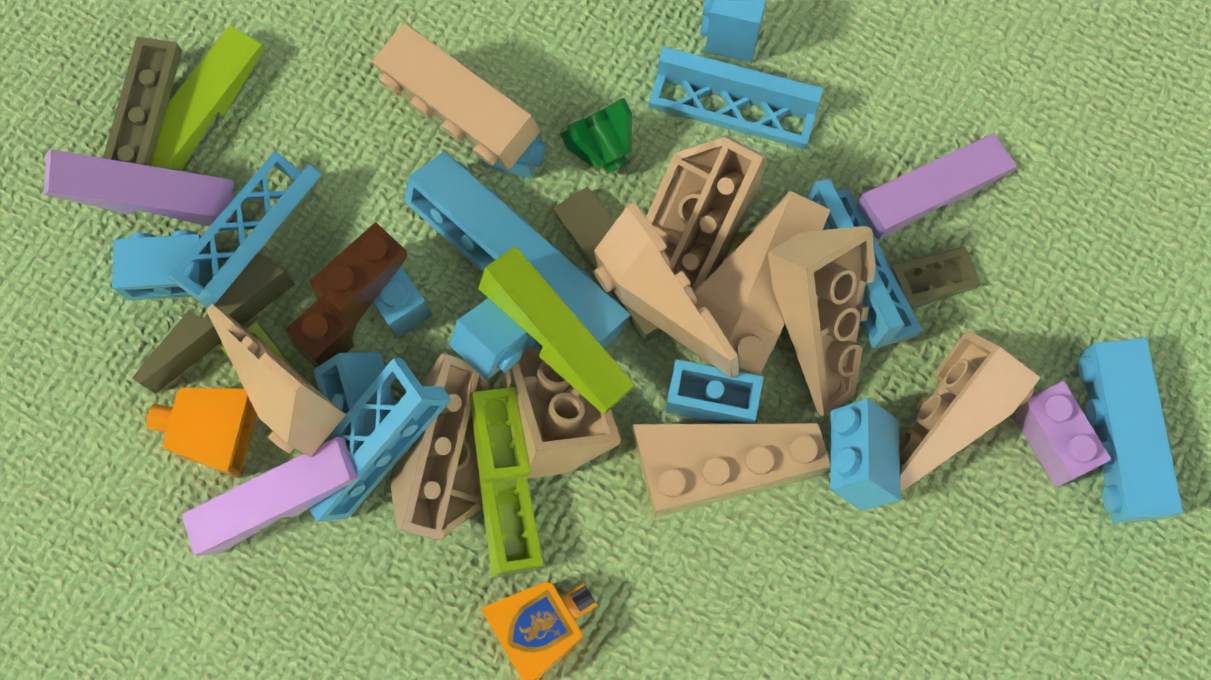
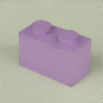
(1060, 434)

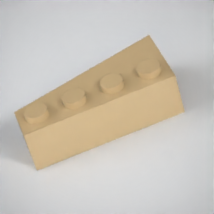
(455, 98)

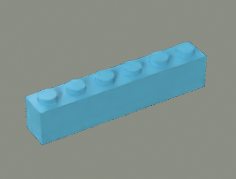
(487, 228)

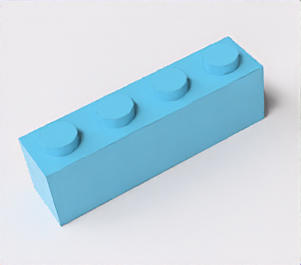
(1132, 428)

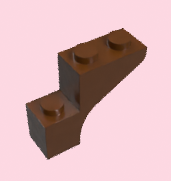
(344, 294)

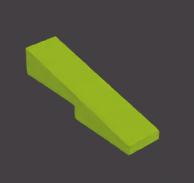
(203, 94)
(565, 340)
(504, 483)

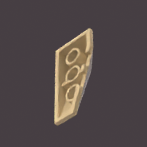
(821, 293)
(279, 395)

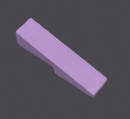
(934, 185)
(135, 187)
(267, 498)

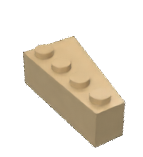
(718, 462)

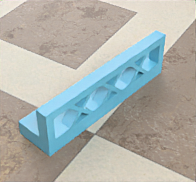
(740, 84)
(255, 240)
(883, 296)
(389, 441)

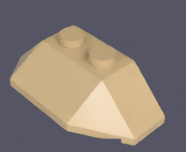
(705, 204)
(438, 476)

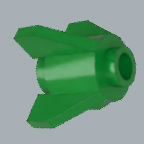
(602, 137)

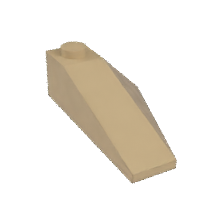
(641, 275)
(741, 288)
(974, 394)
(556, 420)

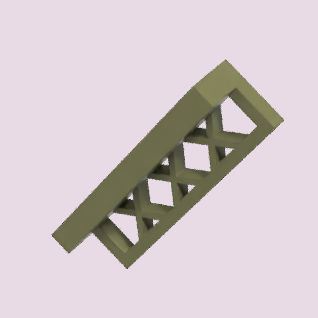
(143, 101)

